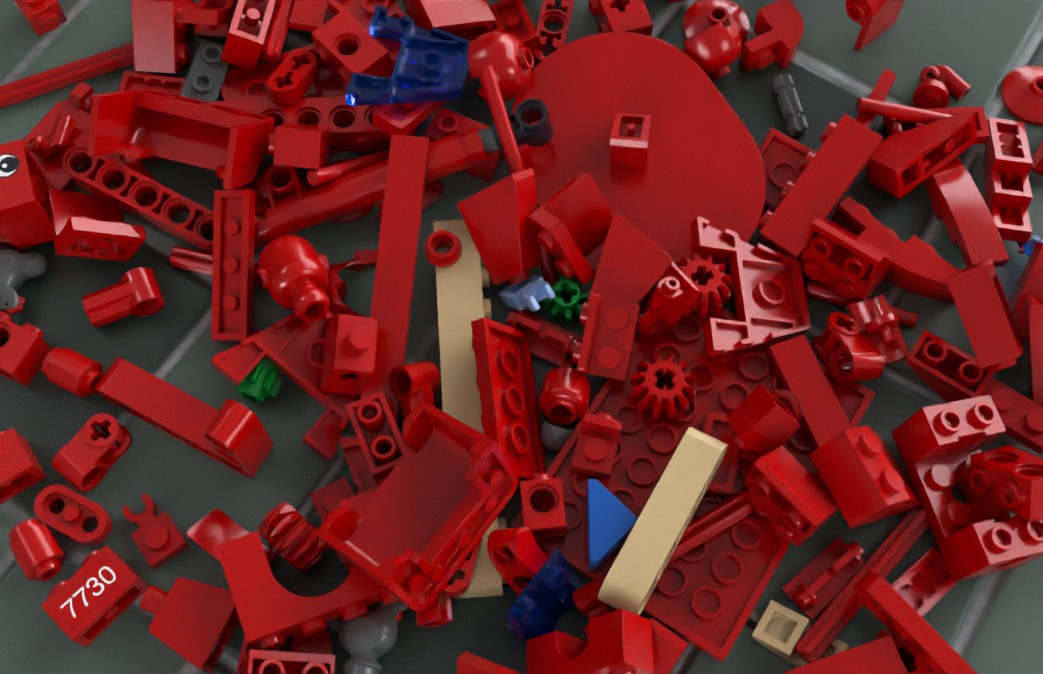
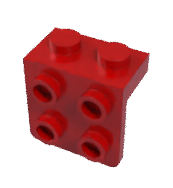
(573, 225)

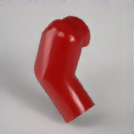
(946, 75)

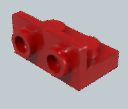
(606, 338)

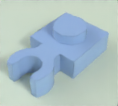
(526, 293)

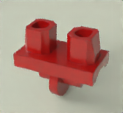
(880, 328)

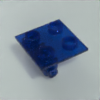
(543, 599)

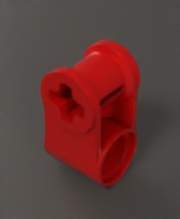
(846, 352)
(89, 455)

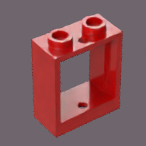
(986, 315)

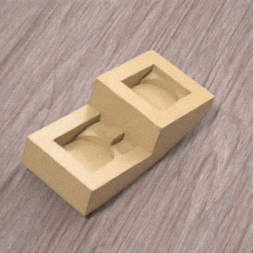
(782, 629)

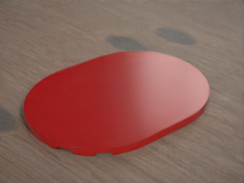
(697, 150)

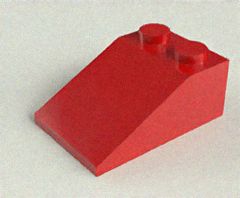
(864, 476)

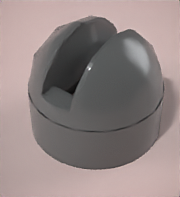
(554, 435)

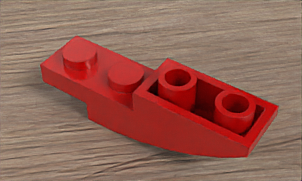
(914, 263)
(959, 377)
(377, 434)

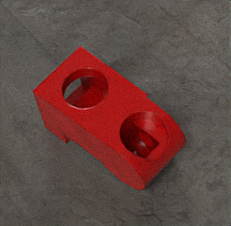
(516, 555)

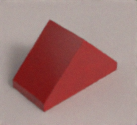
(630, 140)

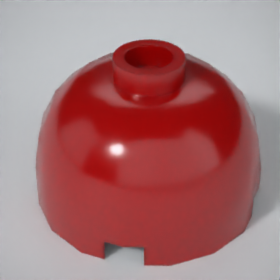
(715, 48)
(509, 59)

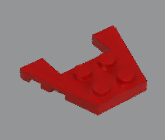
(765, 289)
(298, 352)

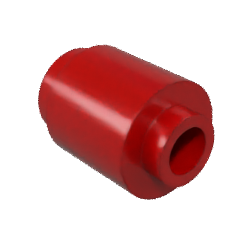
(72, 371)
(36, 550)

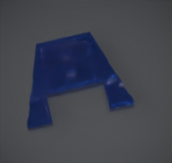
(427, 68)

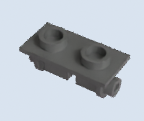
(206, 73)

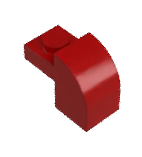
(778, 37)

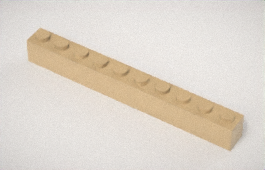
(458, 304)

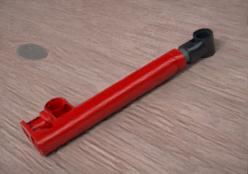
(288, 206)

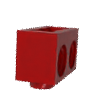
(1009, 480)

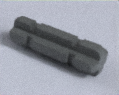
(790, 105)

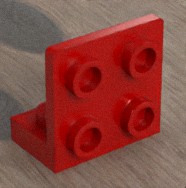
(91, 227)

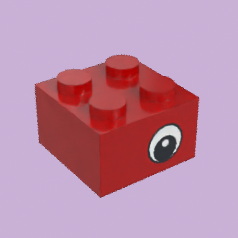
(23, 197)

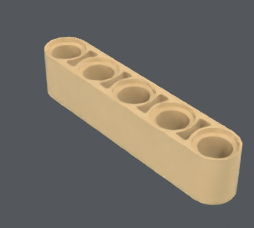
(662, 522)

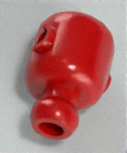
(296, 276)

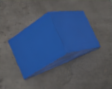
(607, 523)

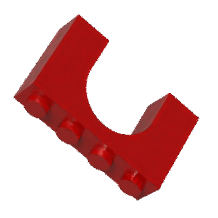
(273, 613)

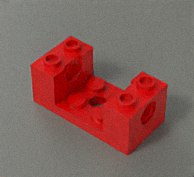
(937, 455)

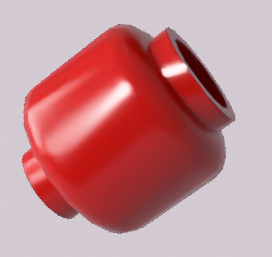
(565, 395)

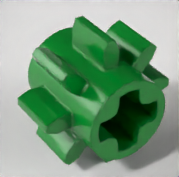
(565, 311)
(260, 383)

